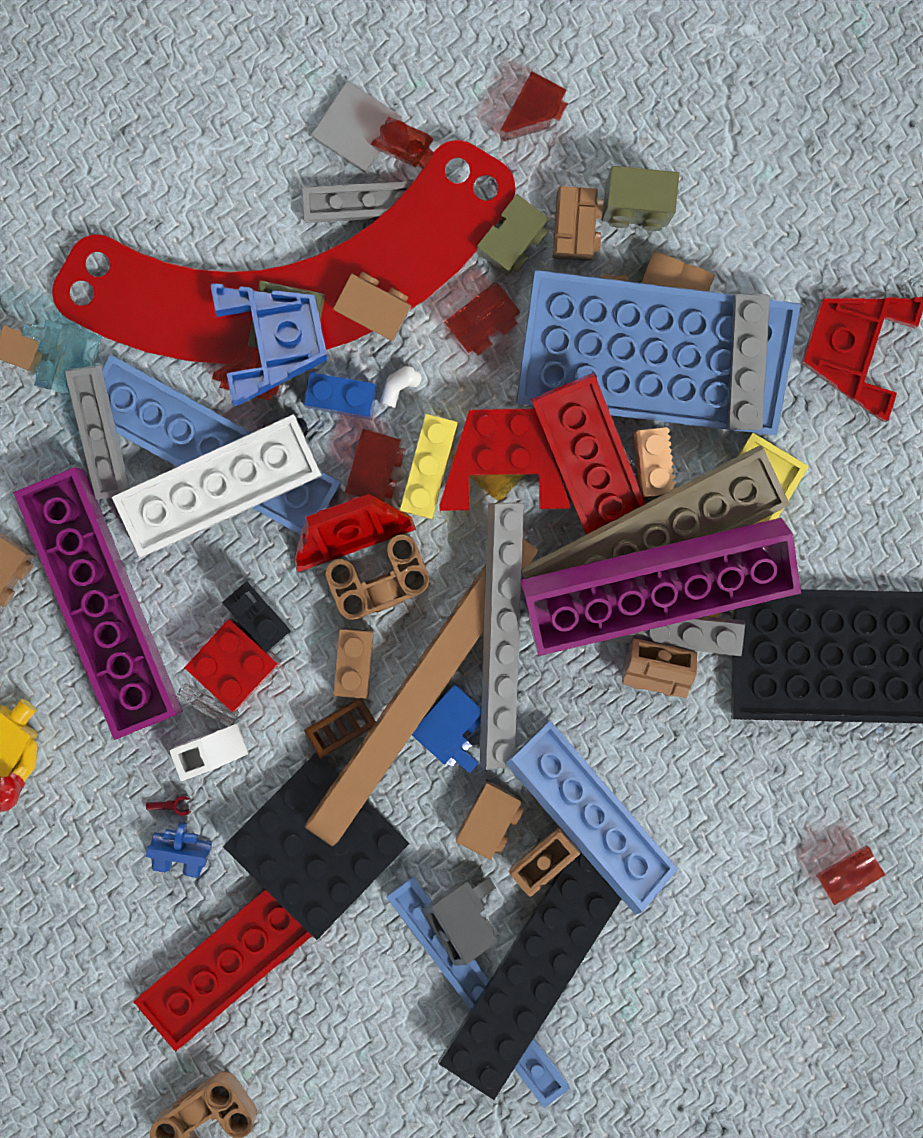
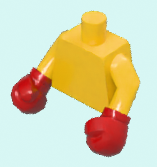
(17, 751)

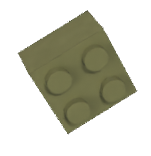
(640, 197)

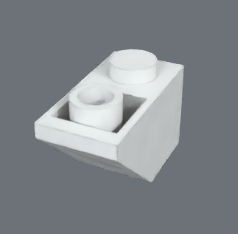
(208, 752)

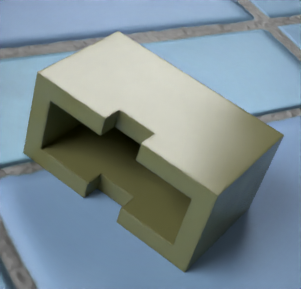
(520, 229)

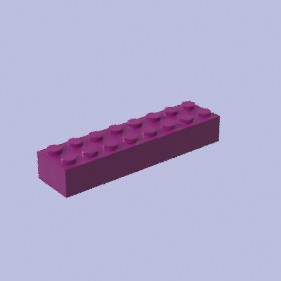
(661, 586)
(98, 602)

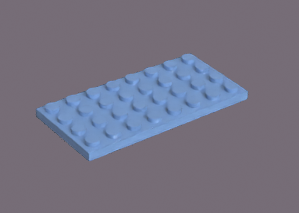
(650, 347)

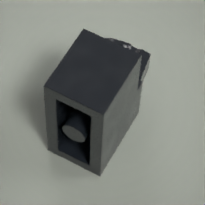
(258, 615)

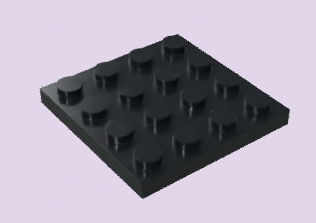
(301, 869)

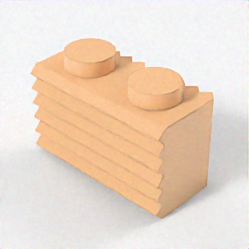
(654, 462)

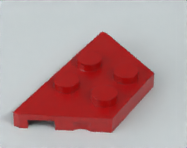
(348, 529)

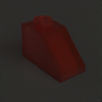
(534, 108)

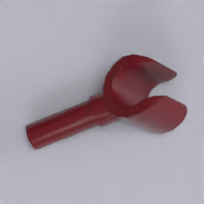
(170, 805)

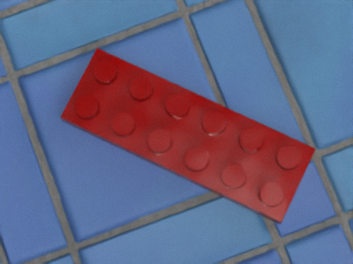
(588, 452)
(221, 969)

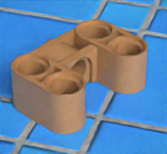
(382, 591)
(204, 1103)

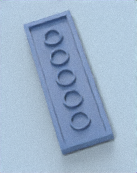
(592, 817)

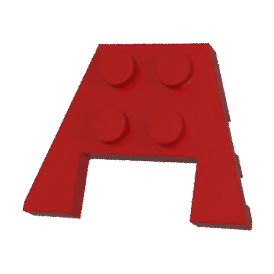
(845, 341)
(503, 445)

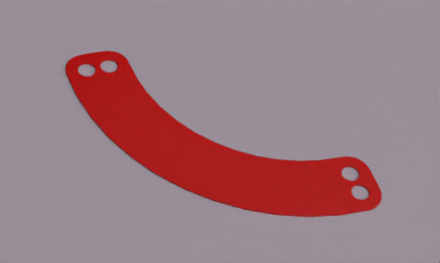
(408, 249)

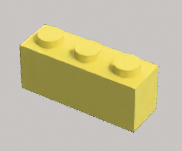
(429, 466)

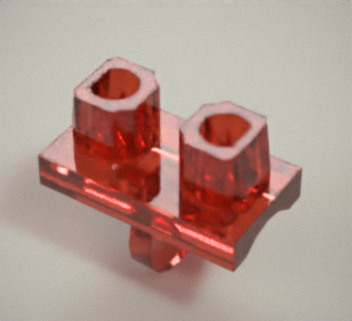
(404, 143)
(850, 875)

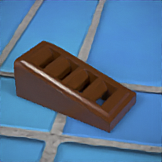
(316, 740)

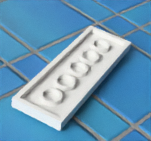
(217, 486)

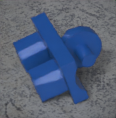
(180, 848)

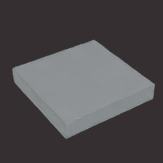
(352, 126)

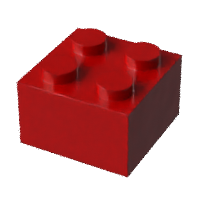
(232, 665)

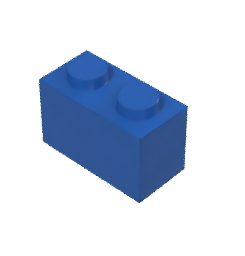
(340, 396)

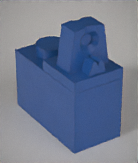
(445, 726)

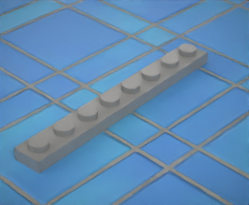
(501, 634)

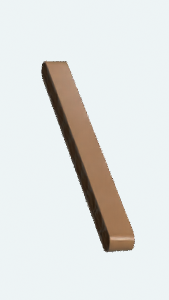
(404, 711)

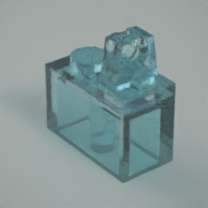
(61, 350)

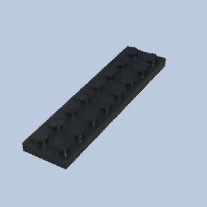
(531, 978)

